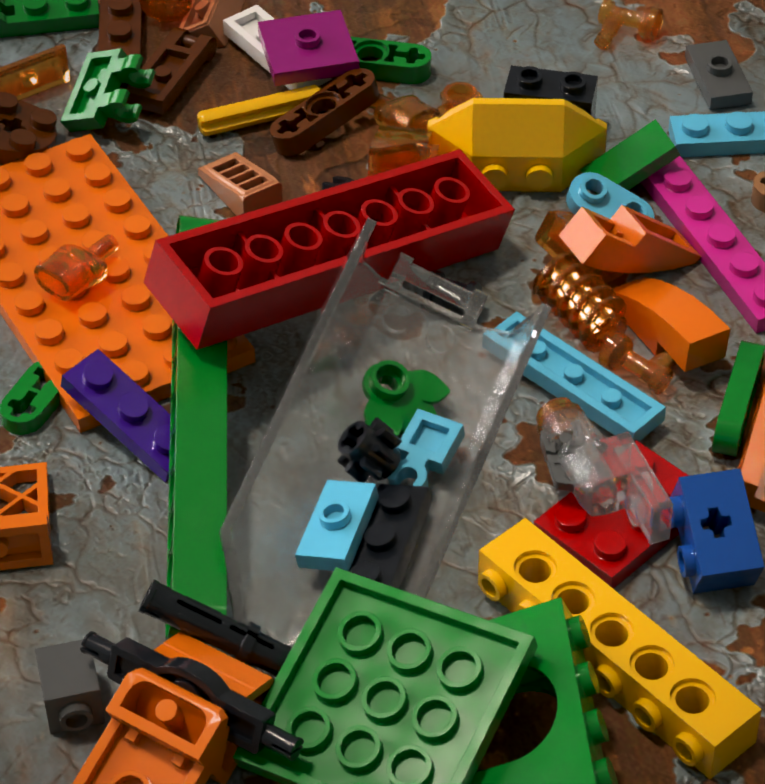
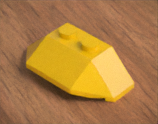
(522, 141)

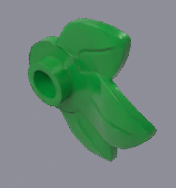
(409, 392)

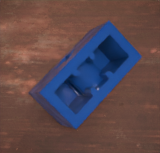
(723, 505)

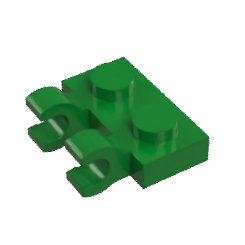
(98, 94)

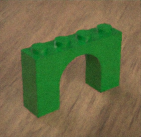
(558, 668)

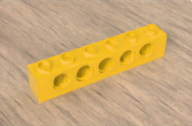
(632, 655)

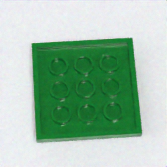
(390, 689)

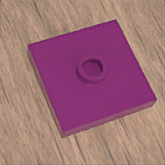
(307, 47)

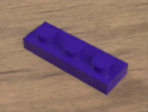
(122, 409)

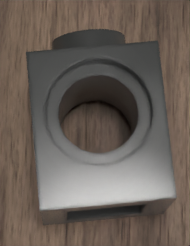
(69, 687)

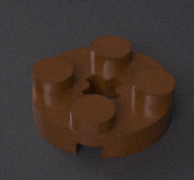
(30, 128)

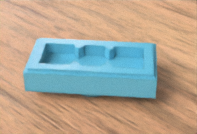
(337, 525)

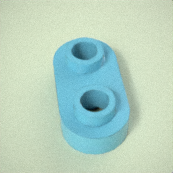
(609, 196)

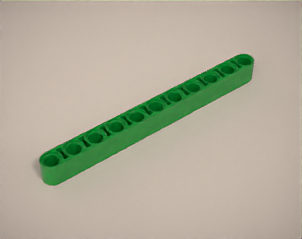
(197, 466)

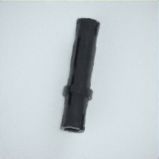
(213, 627)

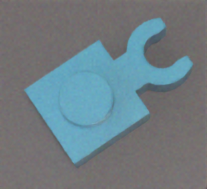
(426, 446)

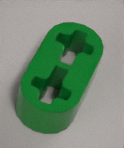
(25, 393)

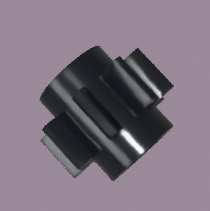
(369, 450)

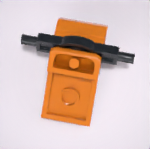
(179, 714)

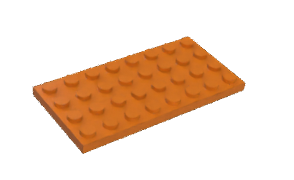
(77, 199)

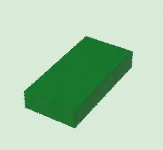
(635, 157)

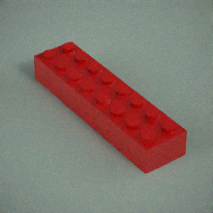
(288, 254)

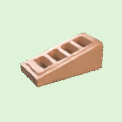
(241, 184)

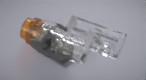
(602, 471)

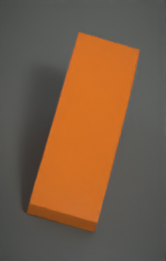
(627, 242)
(674, 322)

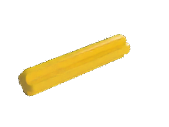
(251, 111)

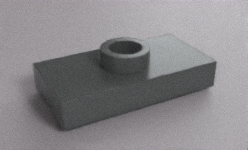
(718, 75)

